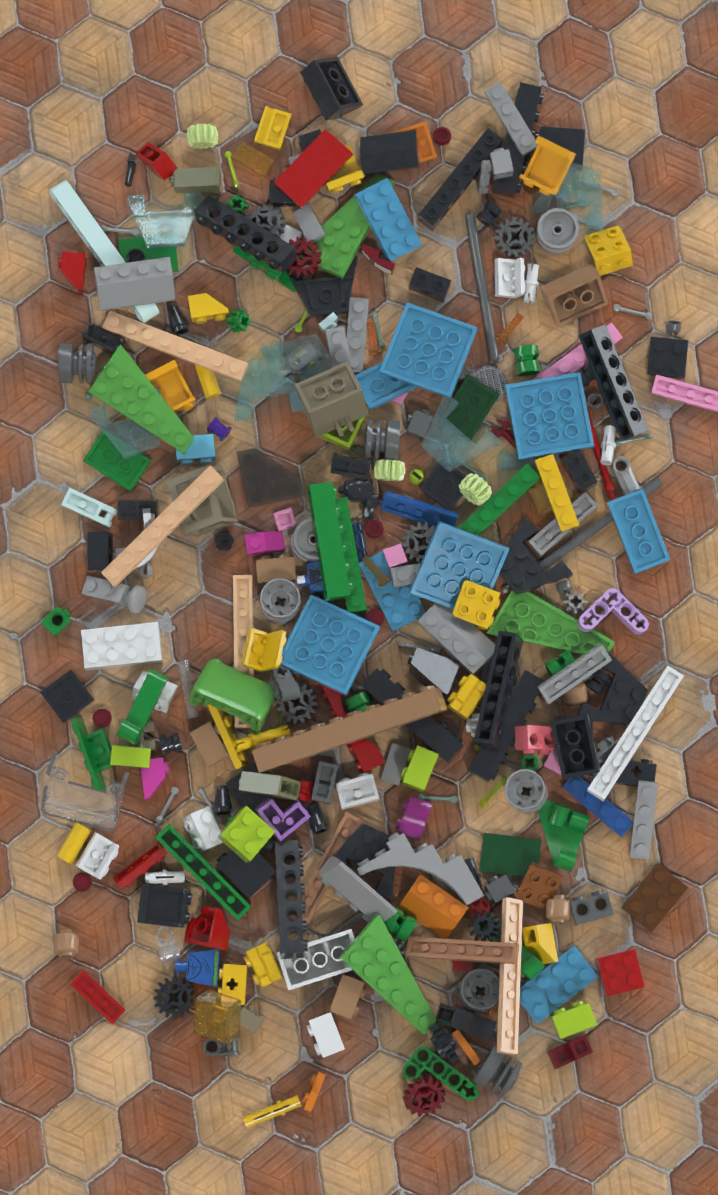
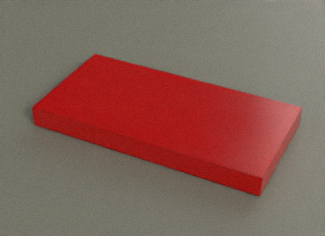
(313, 168)

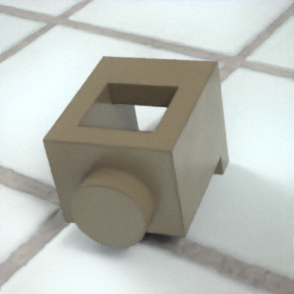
(249, 1018)

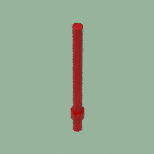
(608, 486)

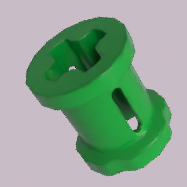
(528, 757)

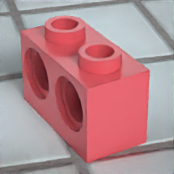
(533, 739)

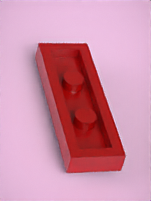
(140, 866)
(98, 997)

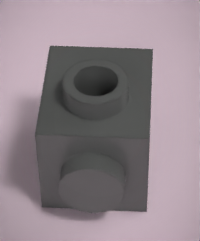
(419, 424)
(498, 888)

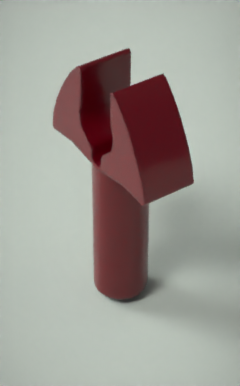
(508, 436)

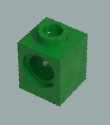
(53, 629)

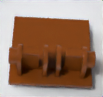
(538, 886)

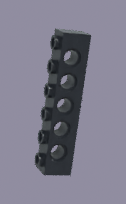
(459, 180)
(245, 234)
(613, 382)
(498, 690)
(290, 850)

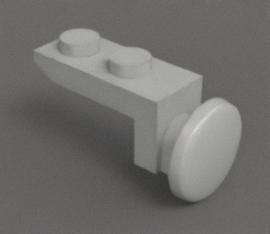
(122, 594)

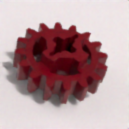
(308, 258)
(424, 1095)

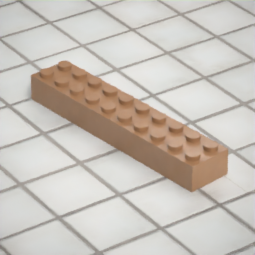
(349, 730)

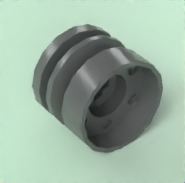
(76, 363)
(382, 439)
(483, 980)
(497, 1072)

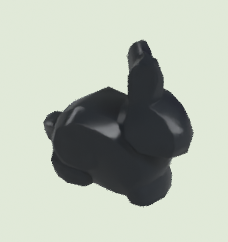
(361, 492)

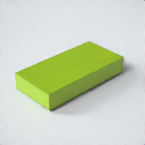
(130, 756)

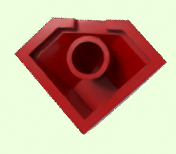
(208, 929)

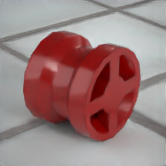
(479, 905)

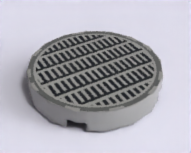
(493, 379)

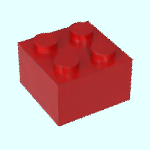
(620, 972)

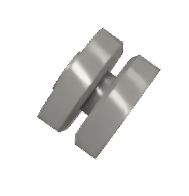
(562, 222)
(300, 542)

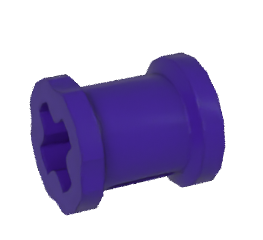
(219, 429)

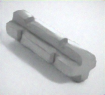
(484, 176)

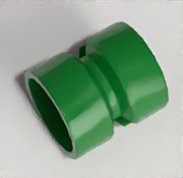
(527, 360)
(554, 666)
(358, 702)
(407, 924)

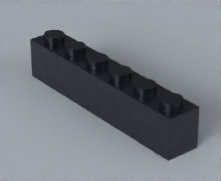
(526, 102)
(520, 704)
(427, 729)

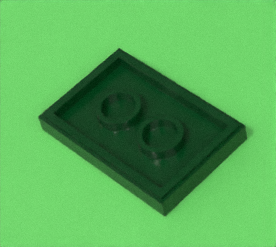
(474, 405)
(508, 854)

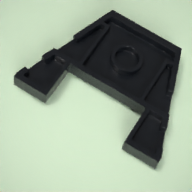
(325, 294)
(522, 570)
(621, 699)
(364, 844)

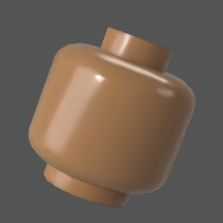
(576, 696)
(558, 909)
(66, 944)

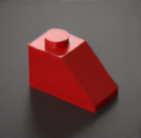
(156, 161)
(73, 269)

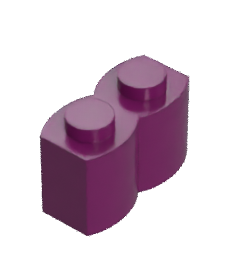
(414, 818)

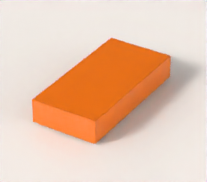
(465, 1047)

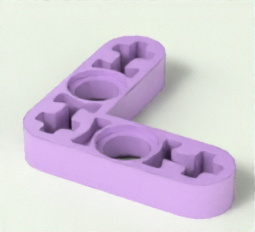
(614, 606)

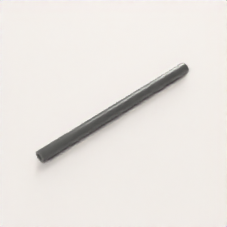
(482, 287)
(591, 530)

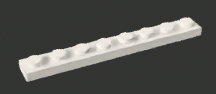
(635, 733)

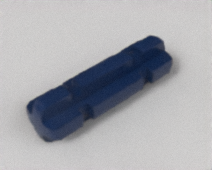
(359, 541)

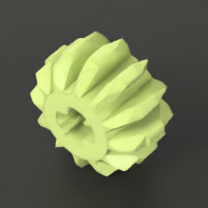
(202, 136)
(389, 470)
(475, 489)

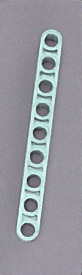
(93, 237)

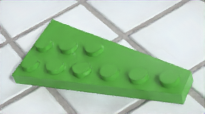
(344, 235)
(132, 394)
(545, 625)
(382, 967)

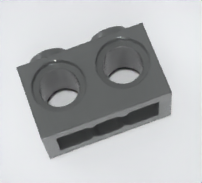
(324, 783)
(592, 912)

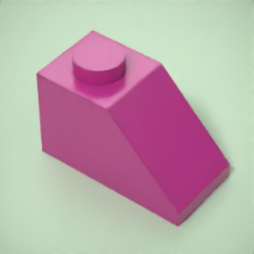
(264, 543)
(153, 776)

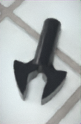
(131, 168)

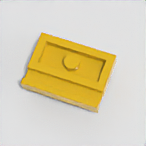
(272, 128)

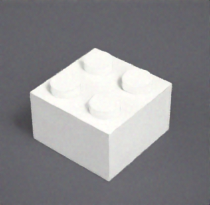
(326, 1035)

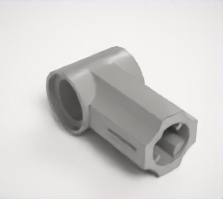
(625, 478)

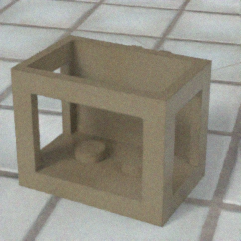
(332, 400)
(213, 513)

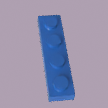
(417, 510)
(601, 809)

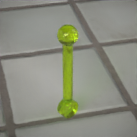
(482, 803)

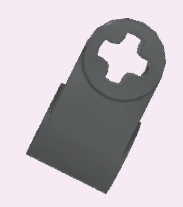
(284, 684)
(223, 1049)

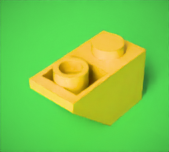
(205, 307)
(540, 942)

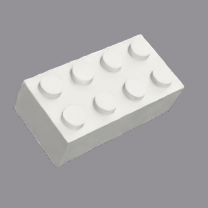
(121, 646)
(319, 961)

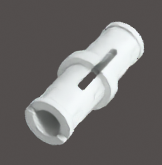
(531, 283)
(608, 445)
(179, 877)

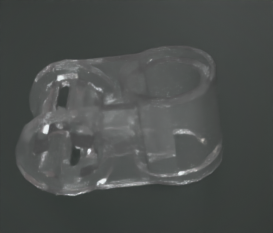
(167, 948)

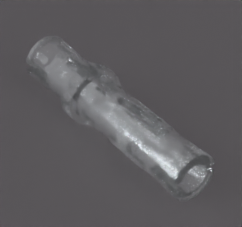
(186, 685)

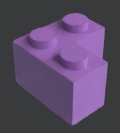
(283, 821)

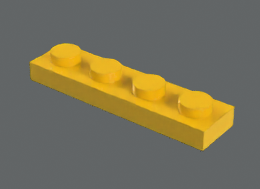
(556, 493)
(224, 725)

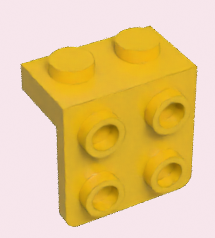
(347, 175)
(609, 250)
(476, 605)
(263, 649)

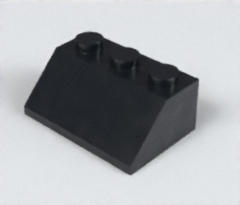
(331, 88)
(389, 152)
(575, 746)

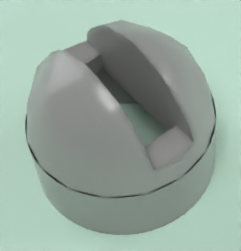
(149, 570)

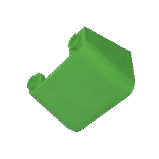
(233, 693)

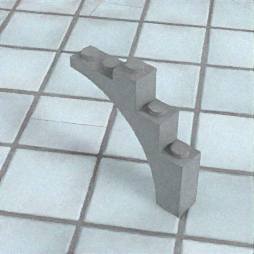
(400, 854)

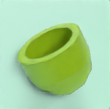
(414, 480)

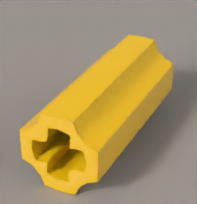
(208, 382)
(73, 843)

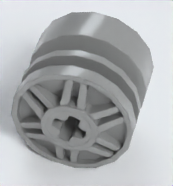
(286, 592)
(518, 782)

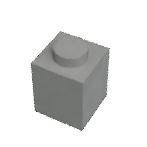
(501, 163)

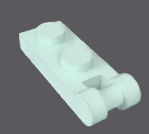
(88, 507)

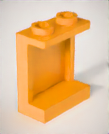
(547, 166)
(172, 387)

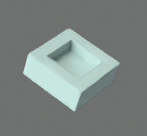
(328, 322)

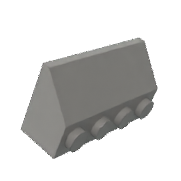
(134, 283)
(458, 638)
(355, 890)

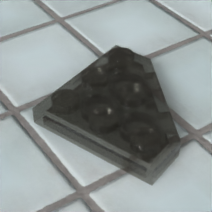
(266, 479)

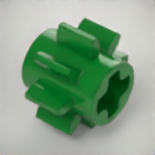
(237, 200)
(238, 320)

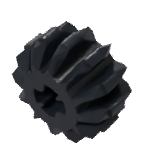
(492, 924)

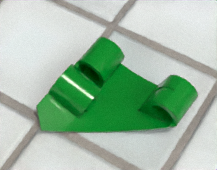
(563, 832)

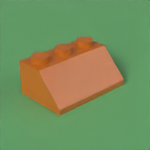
(433, 907)

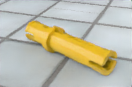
(253, 740)
(293, 1103)

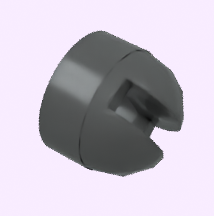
(673, 326)
(592, 400)
(565, 585)

